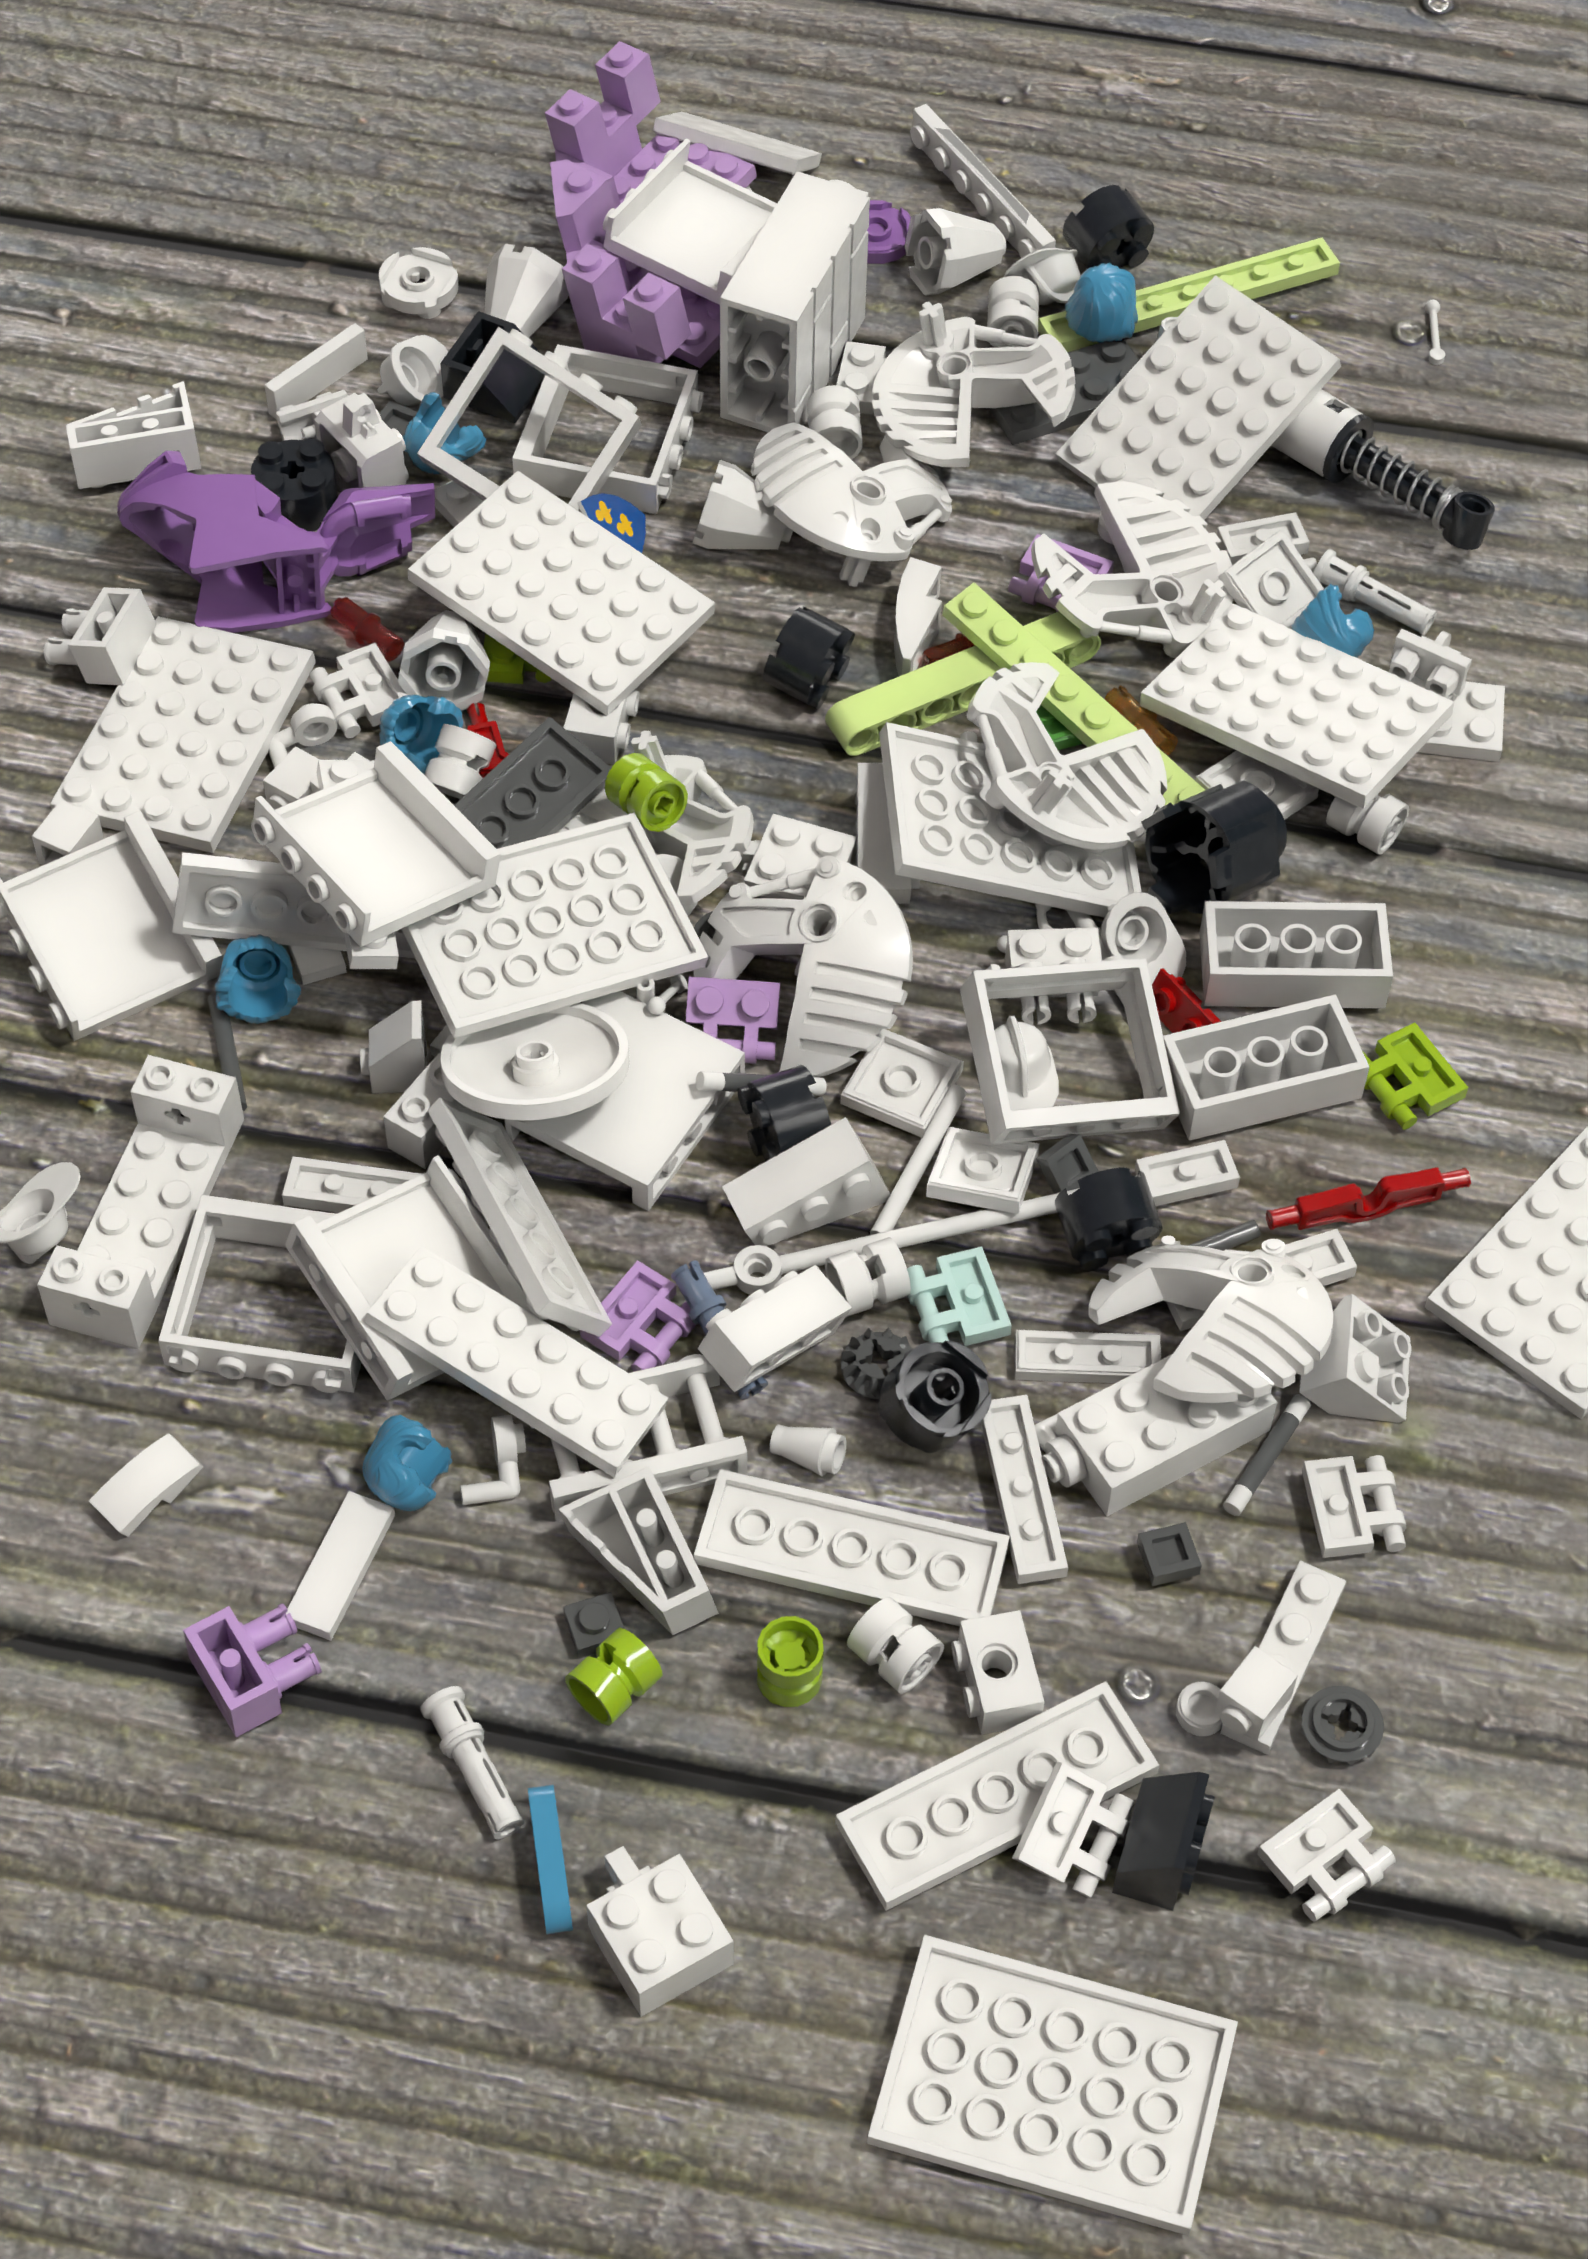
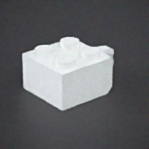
(361, 444)
(791, 848)
(658, 1930)

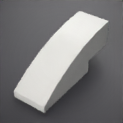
(916, 614)

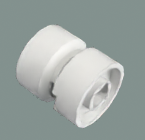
(1013, 307)
(836, 416)
(459, 760)
(1375, 824)
(852, 1276)
(888, 1639)

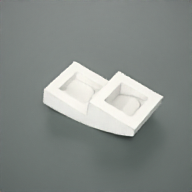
(143, 1482)

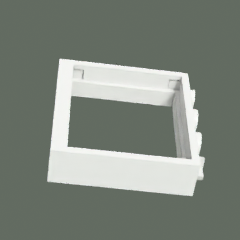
(554, 368)
(619, 376)
(1090, 1119)
(253, 1224)

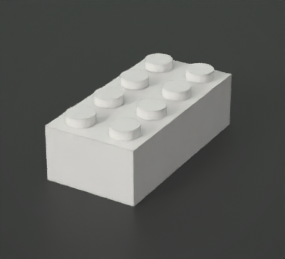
(1295, 953)
(1265, 1066)
(1146, 1439)

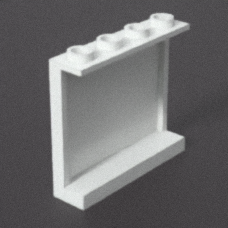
(687, 224)
(379, 848)
(104, 931)
(656, 1112)
(366, 1246)

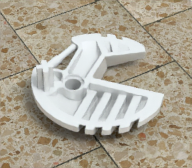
(940, 374)
(841, 506)
(1168, 566)
(1075, 798)
(701, 837)
(844, 977)
(1258, 1325)

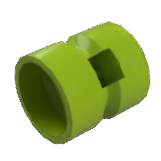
(646, 789)
(789, 1661)
(607, 1682)

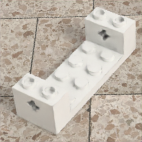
(147, 1205)

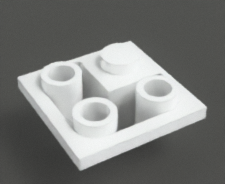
(1363, 1366)

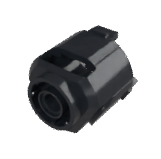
(1231, 829)

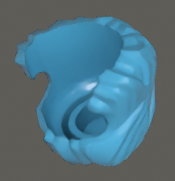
(1103, 304)
(460, 443)
(1328, 624)
(415, 725)
(256, 981)
(404, 1464)

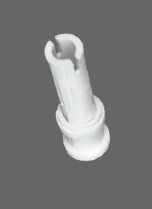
(1356, 584)
(463, 1742)

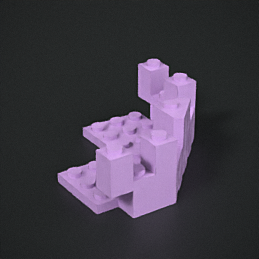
(596, 164)

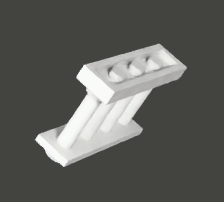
(672, 1468)

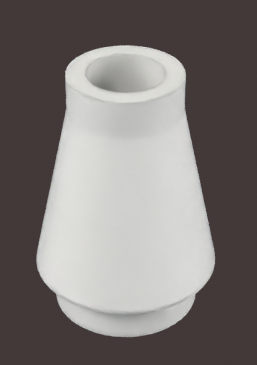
(810, 1447)

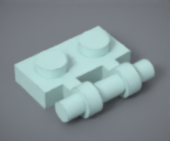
(971, 1293)

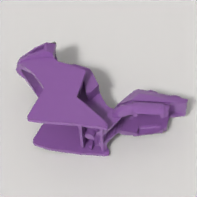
(231, 522)

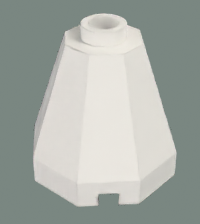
(950, 249)
(524, 287)
(737, 515)
(445, 661)

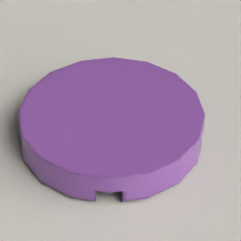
(886, 232)

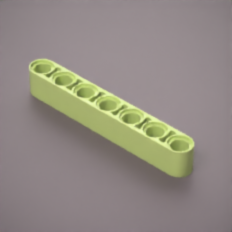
(941, 687)

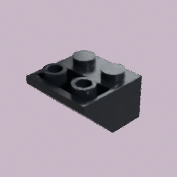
(509, 383)
(1164, 1839)

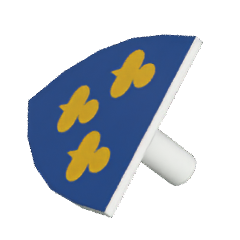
(617, 517)

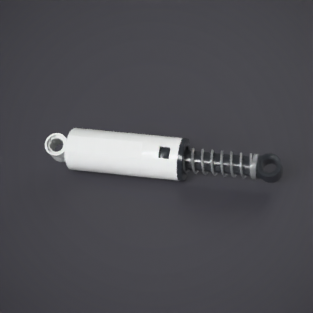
(1336, 442)

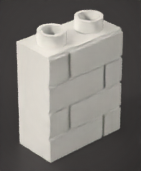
(794, 303)

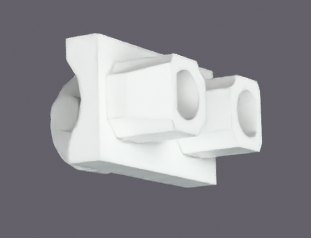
(298, 420)
(1430, 661)

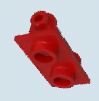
(1178, 1004)

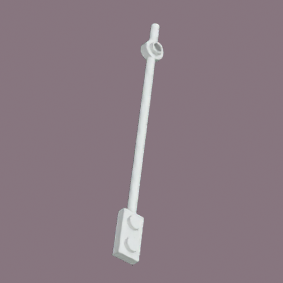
(1169, 1175)

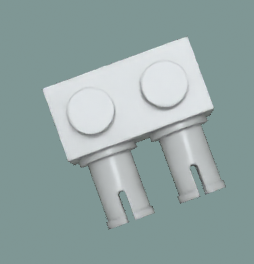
(104, 637)
(1053, 948)

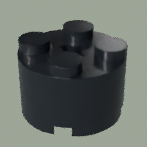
(1109, 229)
(302, 478)
(808, 656)
(782, 1111)
(1108, 1216)
(919, 1415)

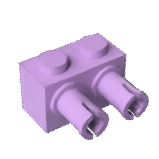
(235, 1674)

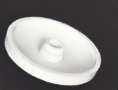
(538, 1064)

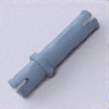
(704, 1306)

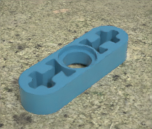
(550, 1859)

